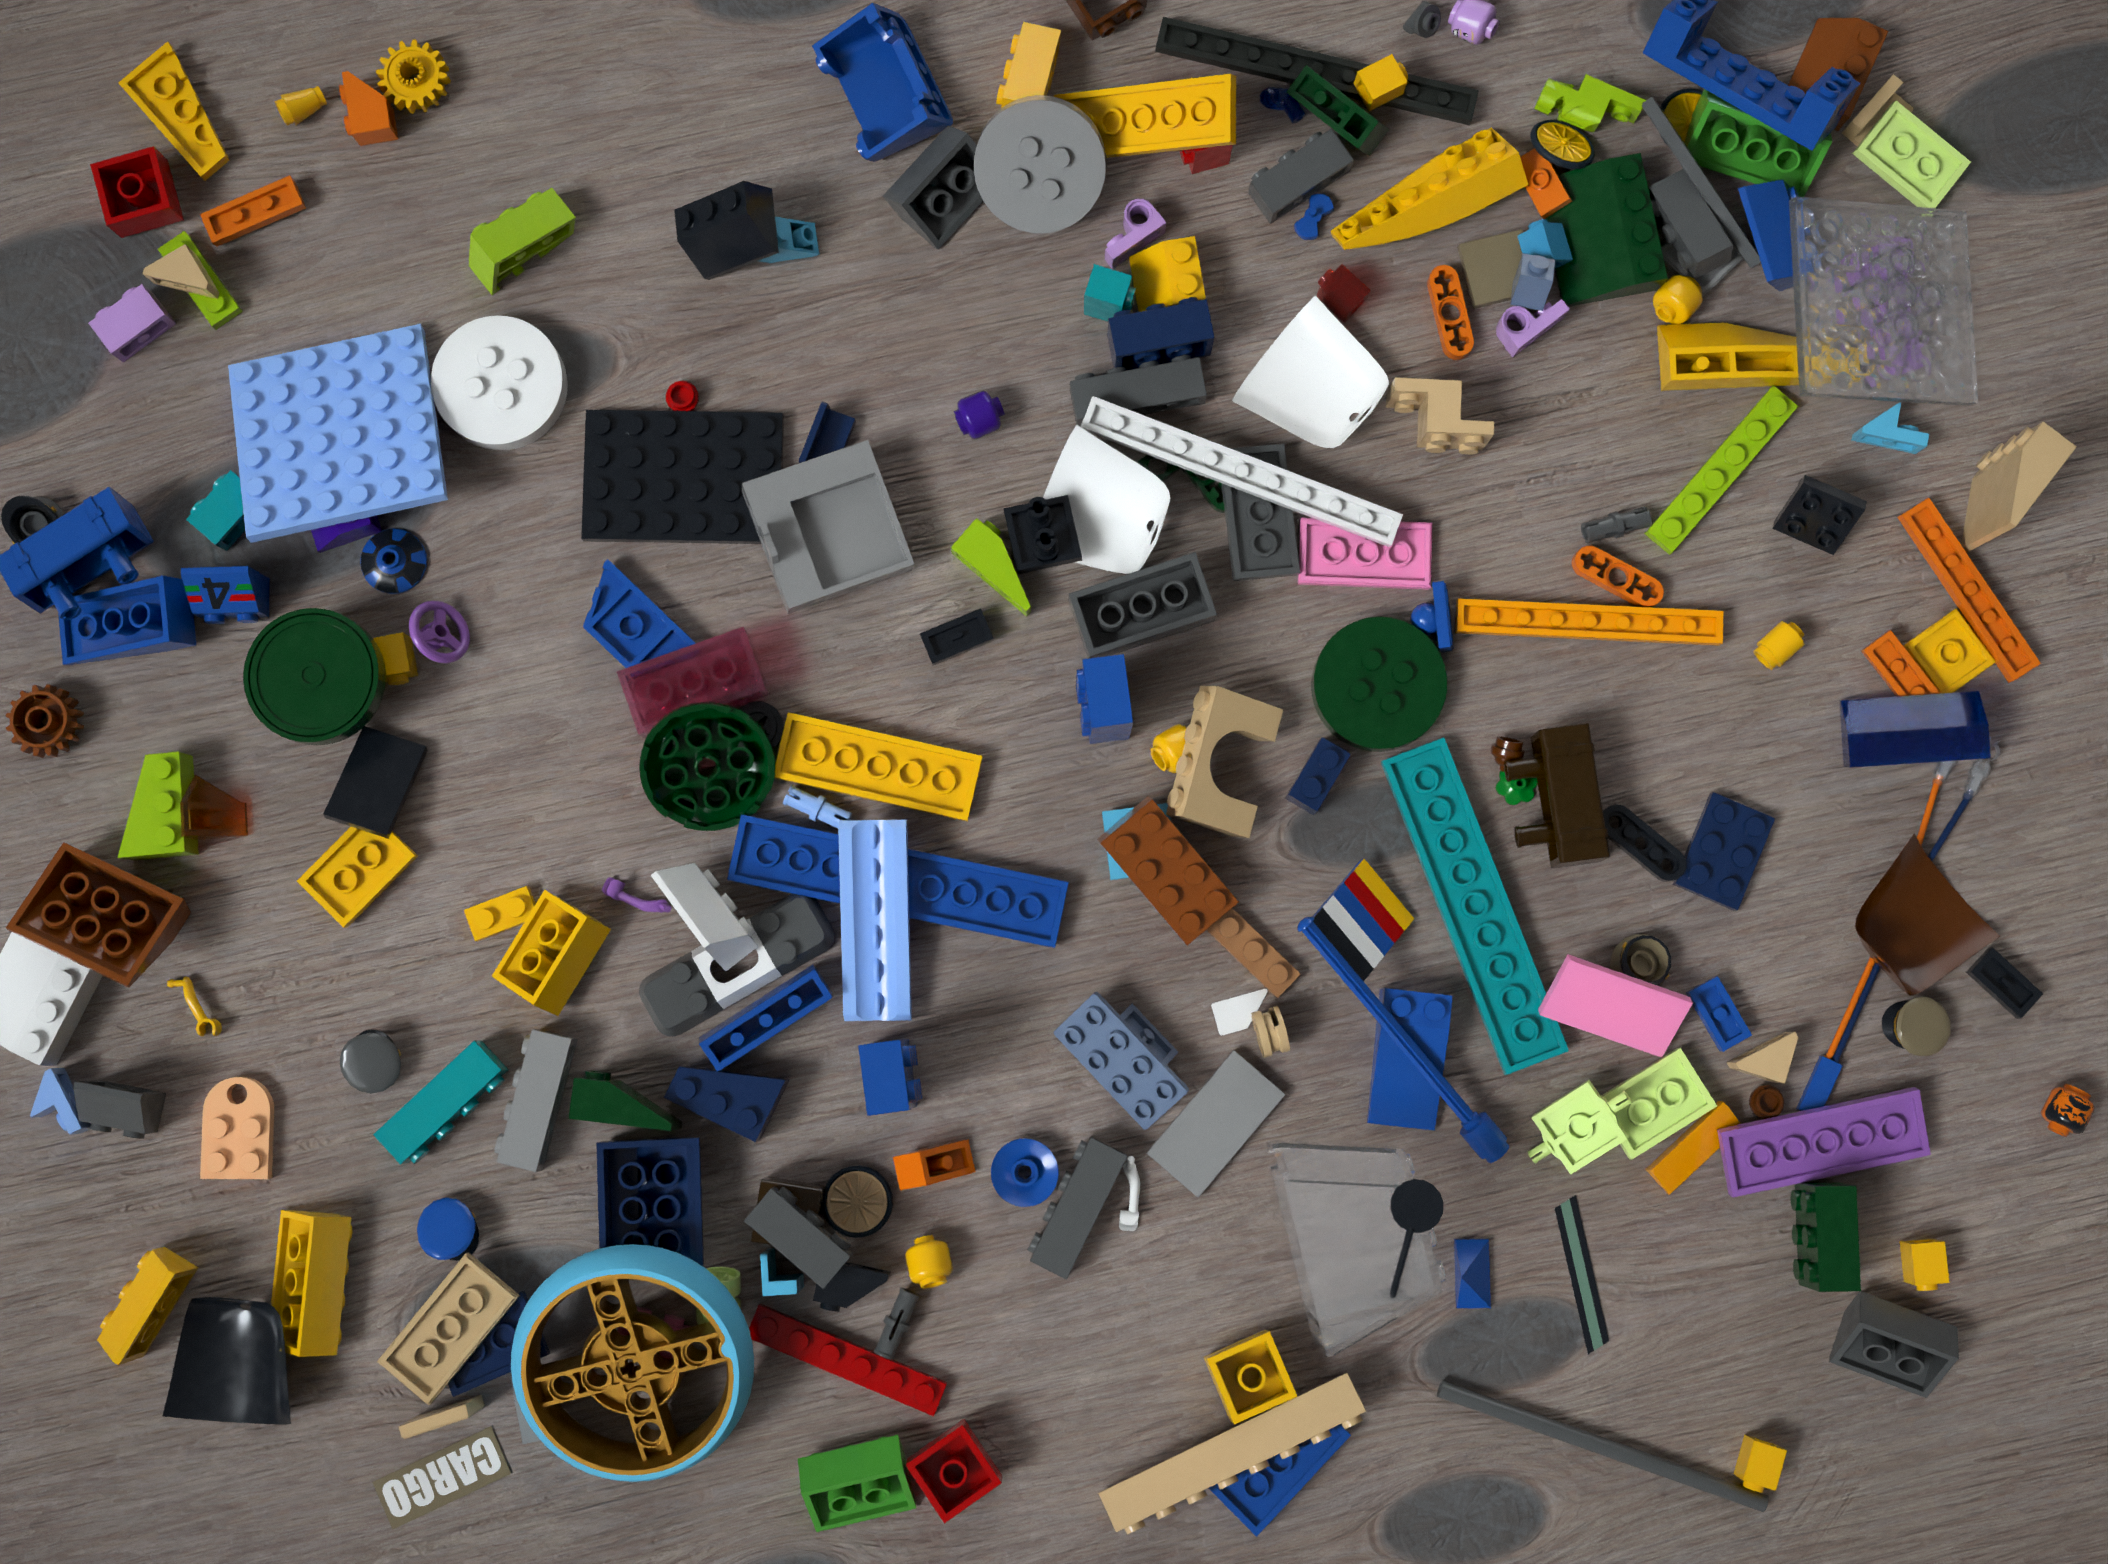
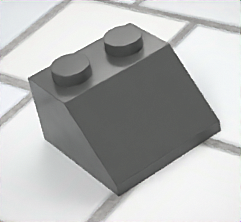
(119, 1106)

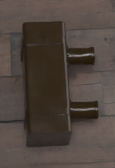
(1568, 796)

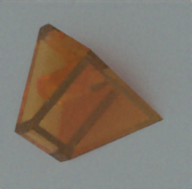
(211, 813)

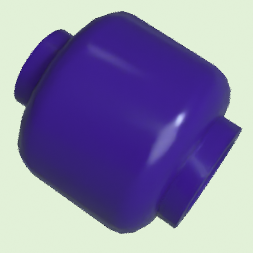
(979, 414)

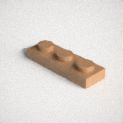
(1253, 952)

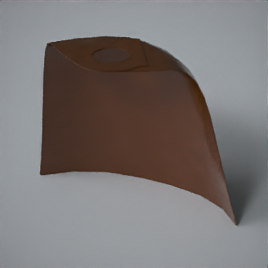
(1919, 923)

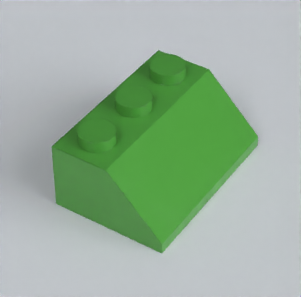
(856, 1483)

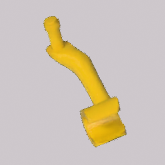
(194, 1005)

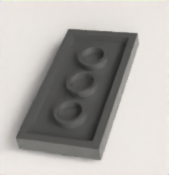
(1260, 531)

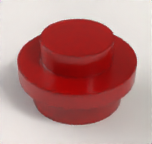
(682, 396)

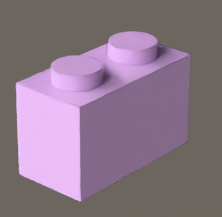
(131, 322)

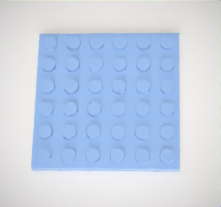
(336, 433)

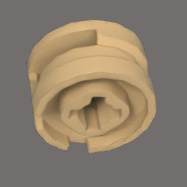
(1270, 1031)

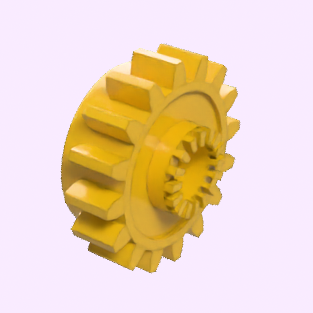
(421, 91)

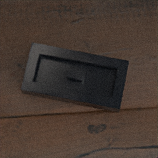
(956, 637)
(2004, 983)

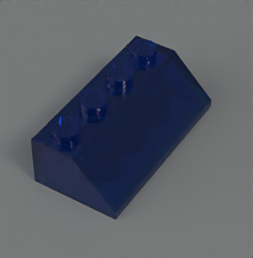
(1914, 729)

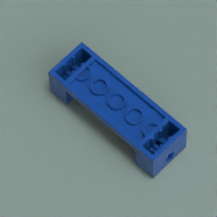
(1787, 109)

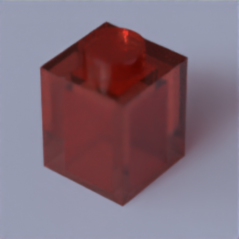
(1342, 292)

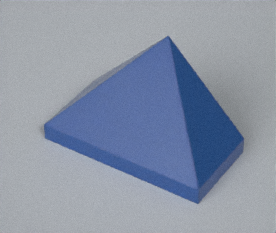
(1472, 1273)

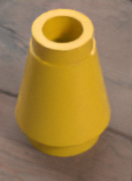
(299, 105)

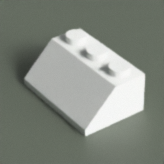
(707, 913)

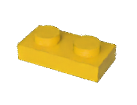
(500, 913)

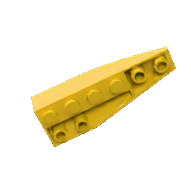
(1438, 192)
(1724, 357)

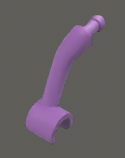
(614, 889)

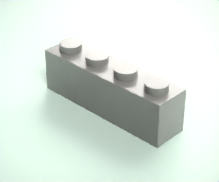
(536, 1100)

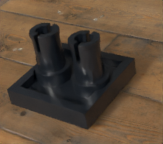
(1819, 514)
(1042, 534)

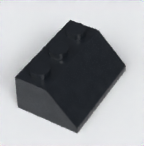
(728, 229)

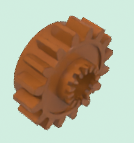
(61, 724)

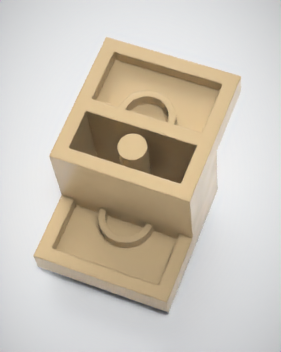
(1439, 415)

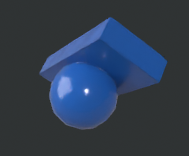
(1435, 617)

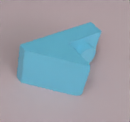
(1885, 433)

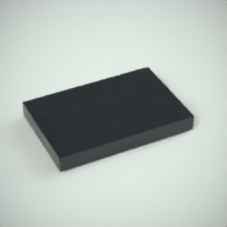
(375, 782)

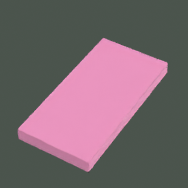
(1344, 559)
(1615, 1006)

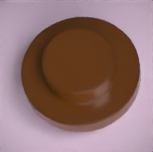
(1766, 1101)

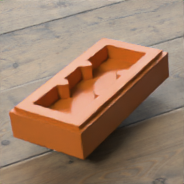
(1544, 184)

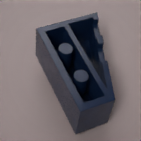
(728, 1098)

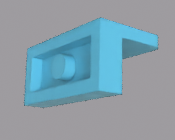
(778, 1284)

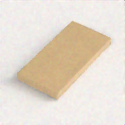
(448, 1328)

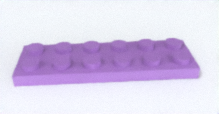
(1823, 1142)

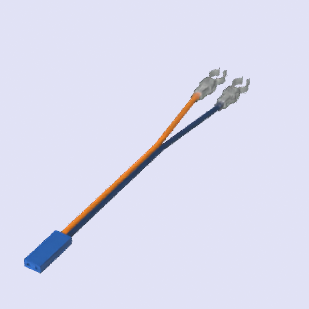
(1826, 1070)

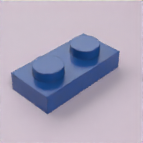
(1719, 1014)

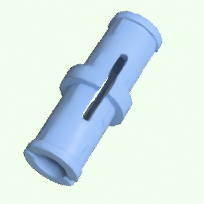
(815, 807)

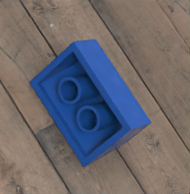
(1769, 222)

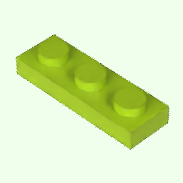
(215, 310)

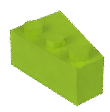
(517, 236)
(155, 813)

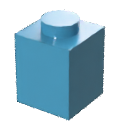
(1547, 241)

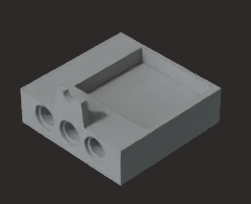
(827, 526)

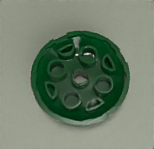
(703, 796)

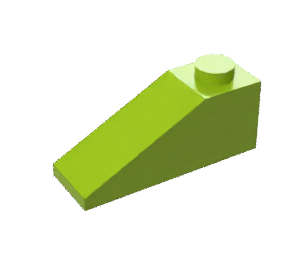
(987, 557)

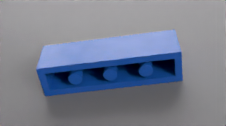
(765, 1017)

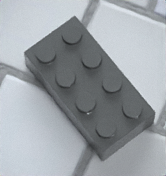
(1142, 606)

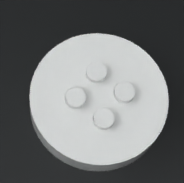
(499, 383)

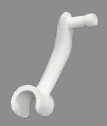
(1129, 1219)

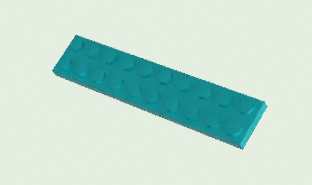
(1473, 905)

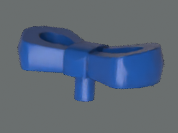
(1308, 225)

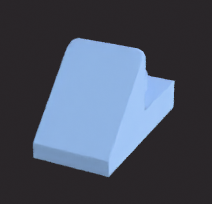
(58, 1094)

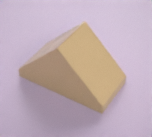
(182, 272)
(1768, 1060)

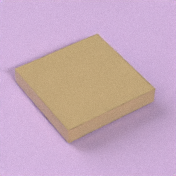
(441, 1417)

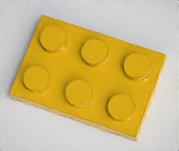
(355, 872)

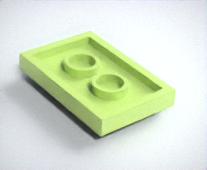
(1911, 157)
(1664, 1101)

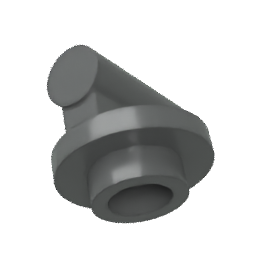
(1424, 20)

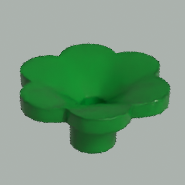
(1514, 793)

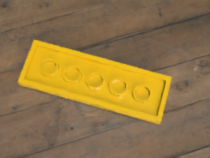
(1162, 115)
(877, 766)

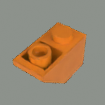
(369, 112)

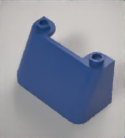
(884, 81)

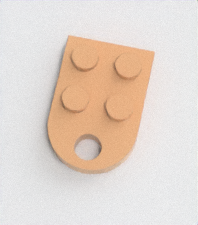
(236, 1135)

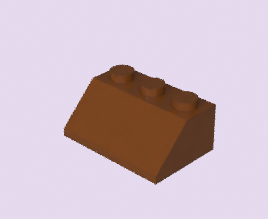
(1839, 44)

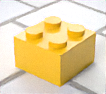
(1250, 1376)

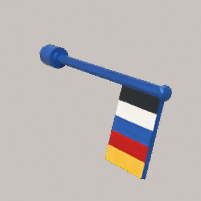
(1353, 936)

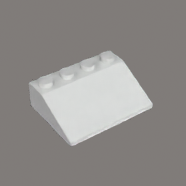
(40, 999)

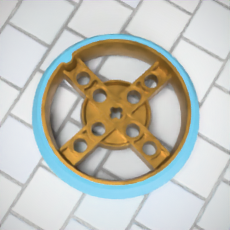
(657, 1451)

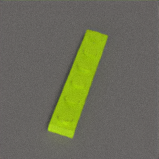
(1721, 470)

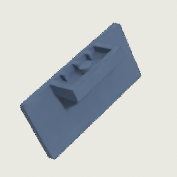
(1124, 1057)

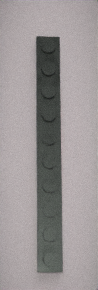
(1286, 63)

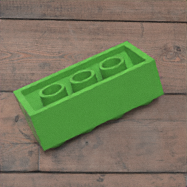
(1748, 149)

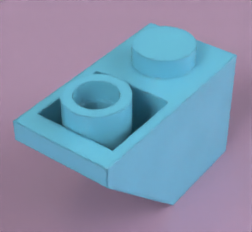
(795, 240)

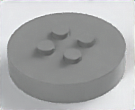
(1040, 164)

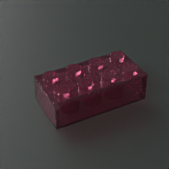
(709, 671)

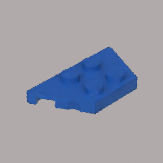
(630, 622)

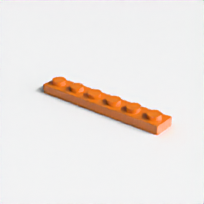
(1969, 590)

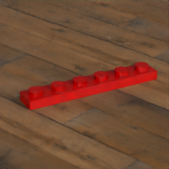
(846, 1359)

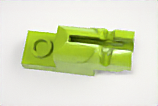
(1588, 104)

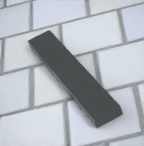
(1701, 182)

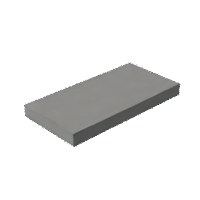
(1215, 1123)

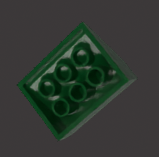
(1609, 233)

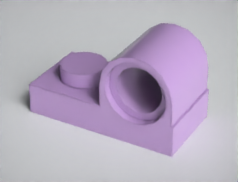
(1136, 235)
(1530, 327)

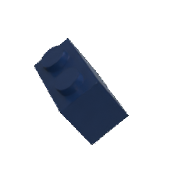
(1317, 776)

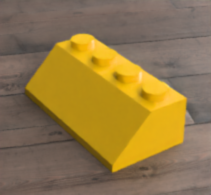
(311, 1280)

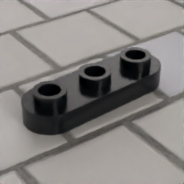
(1655, 847)

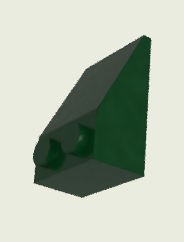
(614, 1102)

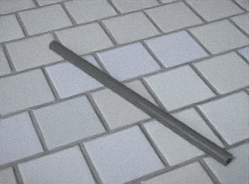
(1603, 1446)

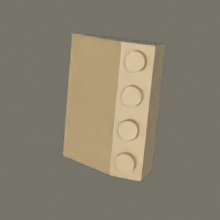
(2011, 482)

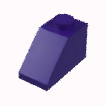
(344, 533)

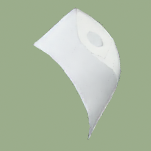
(1314, 379)
(1109, 502)

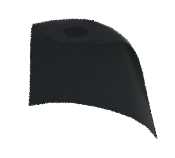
(230, 1364)

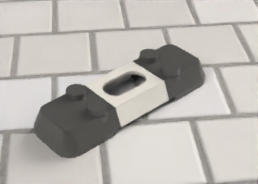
(687, 992)

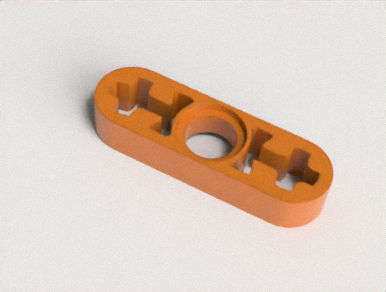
(1436, 291)
(1599, 559)

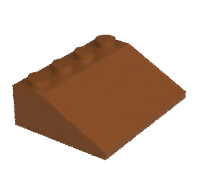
(99, 915)

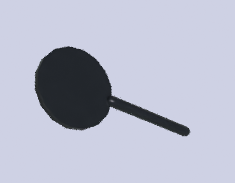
(1416, 1208)

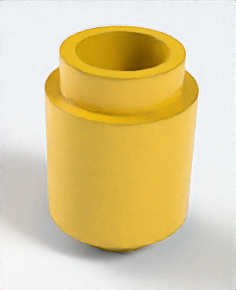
(1779, 645)

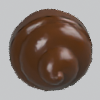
(1506, 749)

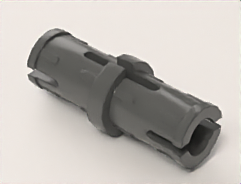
(1616, 524)
(905, 1301)

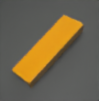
(1691, 1148)

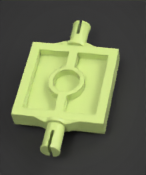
(1580, 1127)

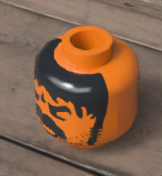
(2067, 1110)

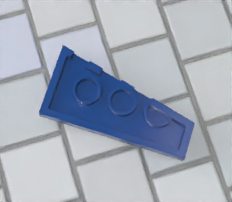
(1262, 1495)

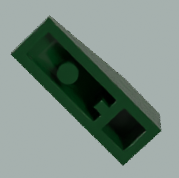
(1337, 110)

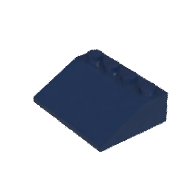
(651, 1194)

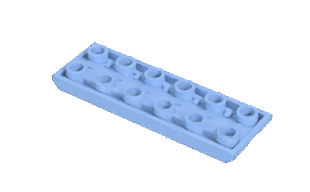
(875, 920)

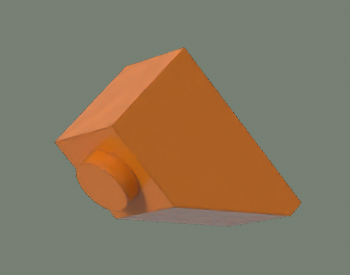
(934, 1164)

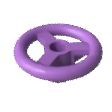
(437, 633)

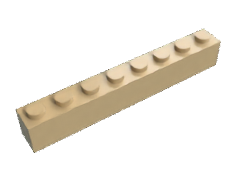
(1233, 1452)

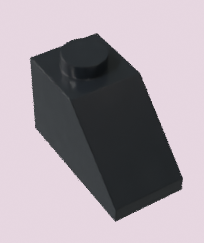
(849, 1286)

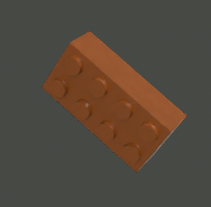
(1167, 870)

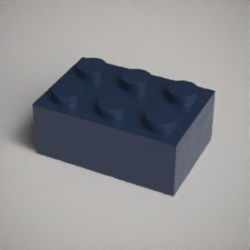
(1160, 333)

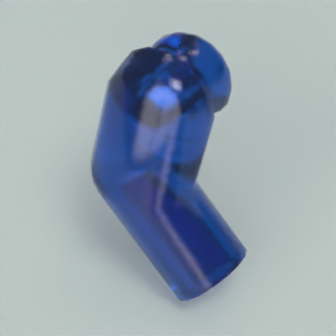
(1279, 99)

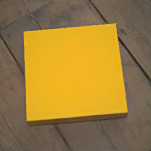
(1949, 652)

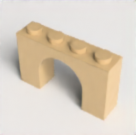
(1194, 791)

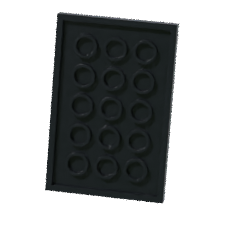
(675, 474)

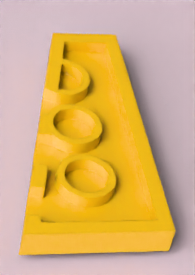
(173, 106)

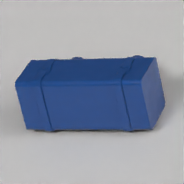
(74, 552)

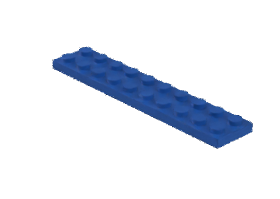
(940, 887)

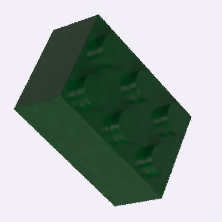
(1826, 1236)

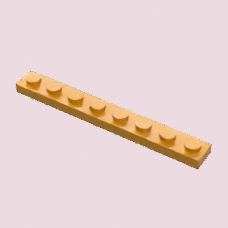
(1589, 622)

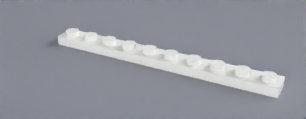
(1241, 471)

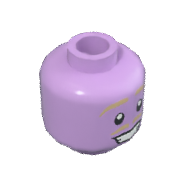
(1473, 20)

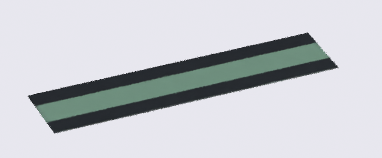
(1581, 1274)

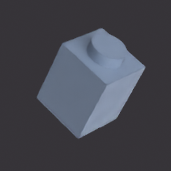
(1532, 281)

